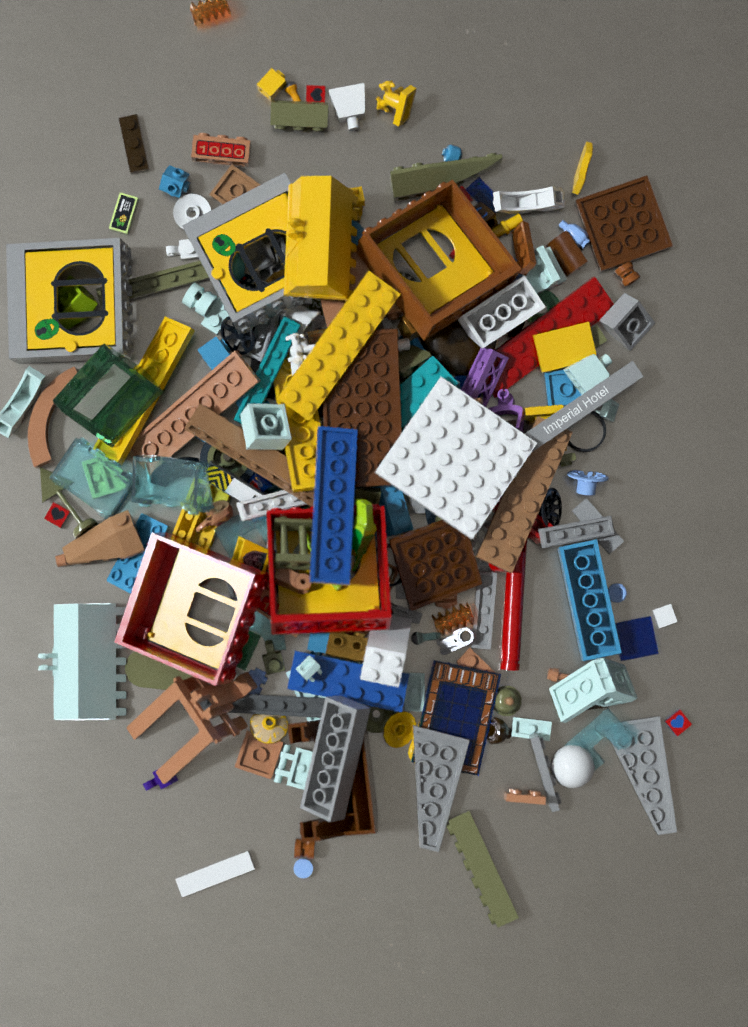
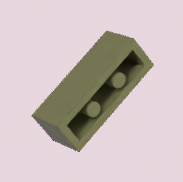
(299, 114)

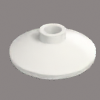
(189, 203)

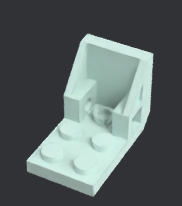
(596, 683)

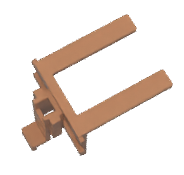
(221, 699)

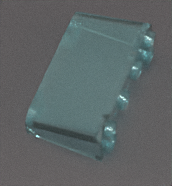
(93, 478)
(171, 482)

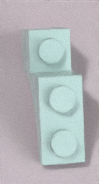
(21, 400)

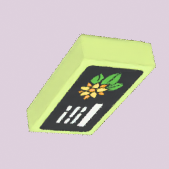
(123, 213)

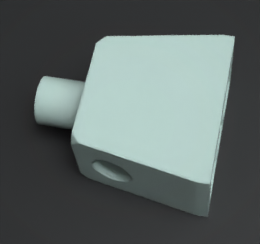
(588, 372)

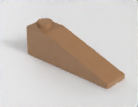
(110, 539)

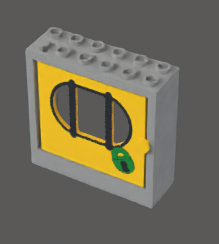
(228, 232)
(33, 299)

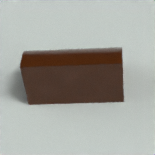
(567, 253)

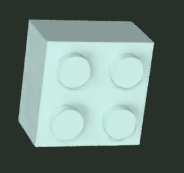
(265, 426)

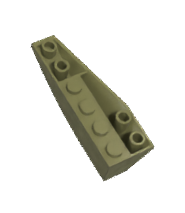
(420, 178)

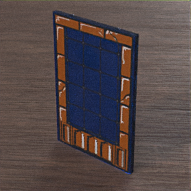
(462, 705)

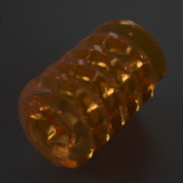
(207, 9)
(453, 619)

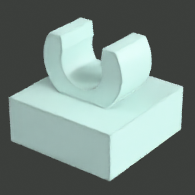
(609, 410)
(308, 668)

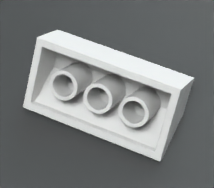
(501, 312)

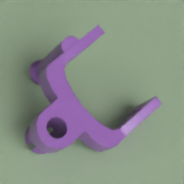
(507, 405)

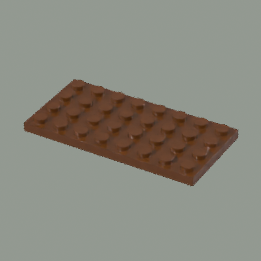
(370, 402)

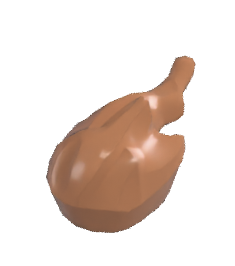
(219, 514)

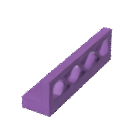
(480, 370)

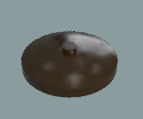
(453, 349)

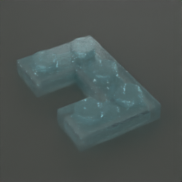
(230, 530)
(603, 725)

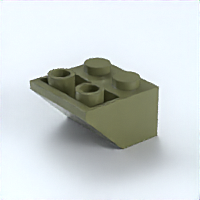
(411, 360)

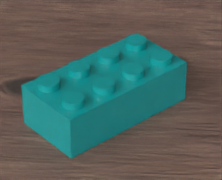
(419, 385)

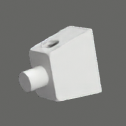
(349, 104)

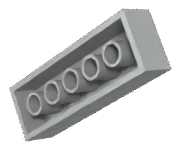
(335, 758)

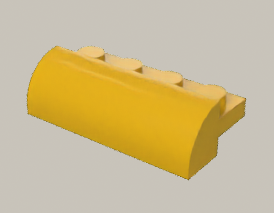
(187, 524)

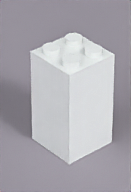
(387, 652)

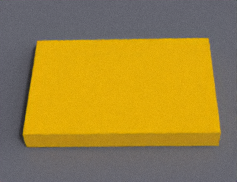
(564, 346)

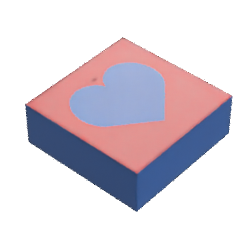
(678, 722)

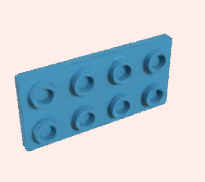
(126, 570)

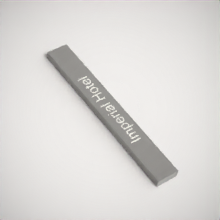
(584, 404)

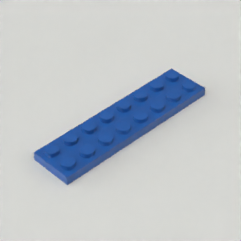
(333, 506)

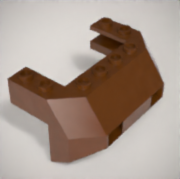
(361, 810)

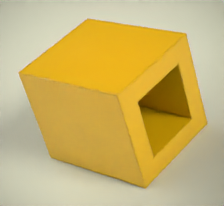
(271, 84)

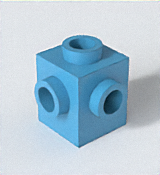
(174, 181)

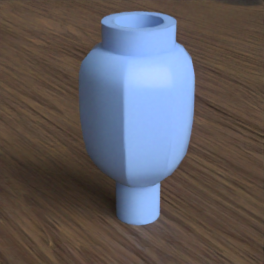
(578, 234)

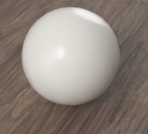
(572, 766)

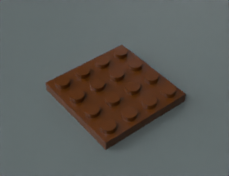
(623, 223)
(434, 563)

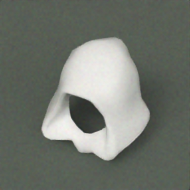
(304, 316)

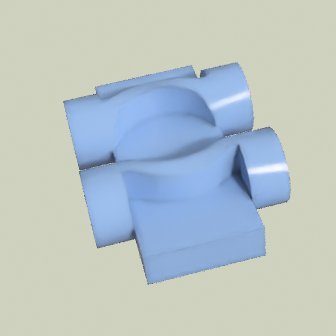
(258, 677)

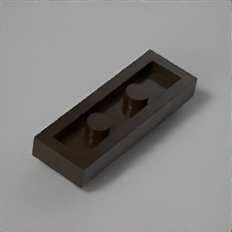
(133, 144)

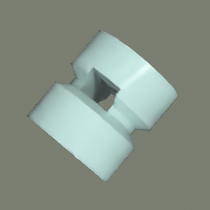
(205, 302)

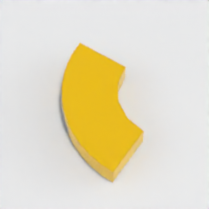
(582, 168)

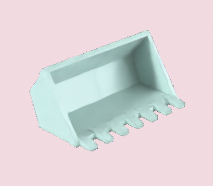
(86, 662)

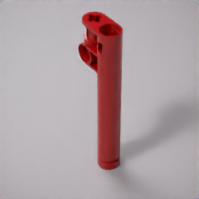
(513, 613)

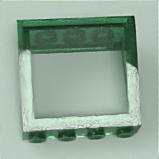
(122, 408)

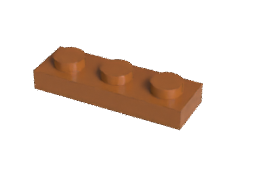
(524, 247)

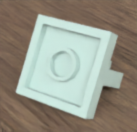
(546, 272)

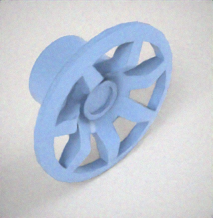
(587, 483)

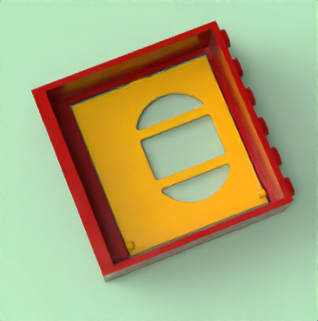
(162, 604)
(323, 607)

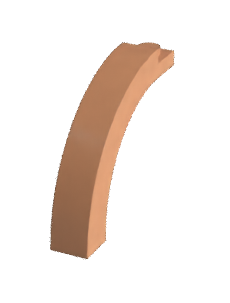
(40, 419)

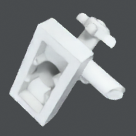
(298, 350)

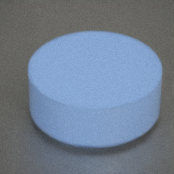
(617, 592)
(303, 868)

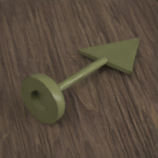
(50, 489)

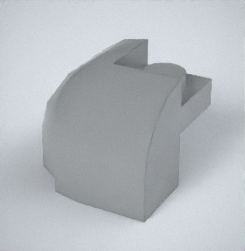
(264, 257)

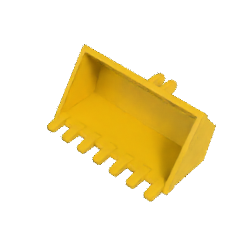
(319, 239)

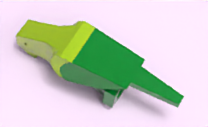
(363, 530)

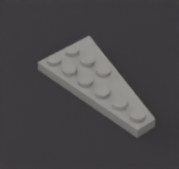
(648, 771)
(437, 772)

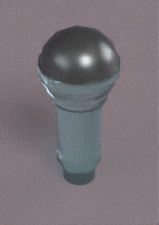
(418, 637)

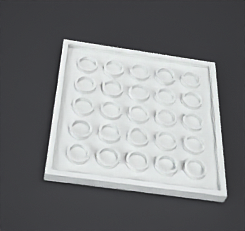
(456, 458)

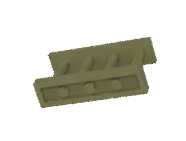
(294, 561)

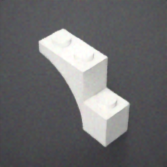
(527, 201)

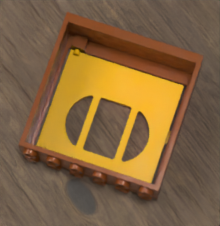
(477, 258)

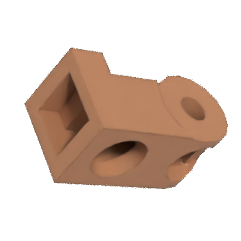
(293, 581)

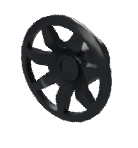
(239, 338)
(548, 508)

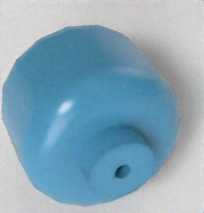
(452, 153)

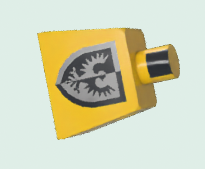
(251, 554)

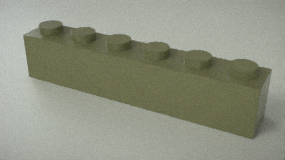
(483, 869)

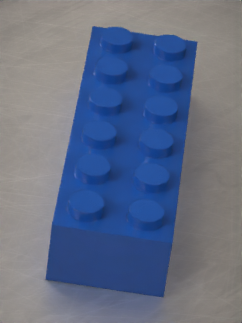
(344, 679)

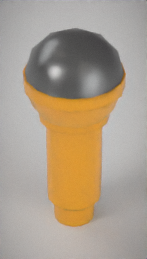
(291, 88)

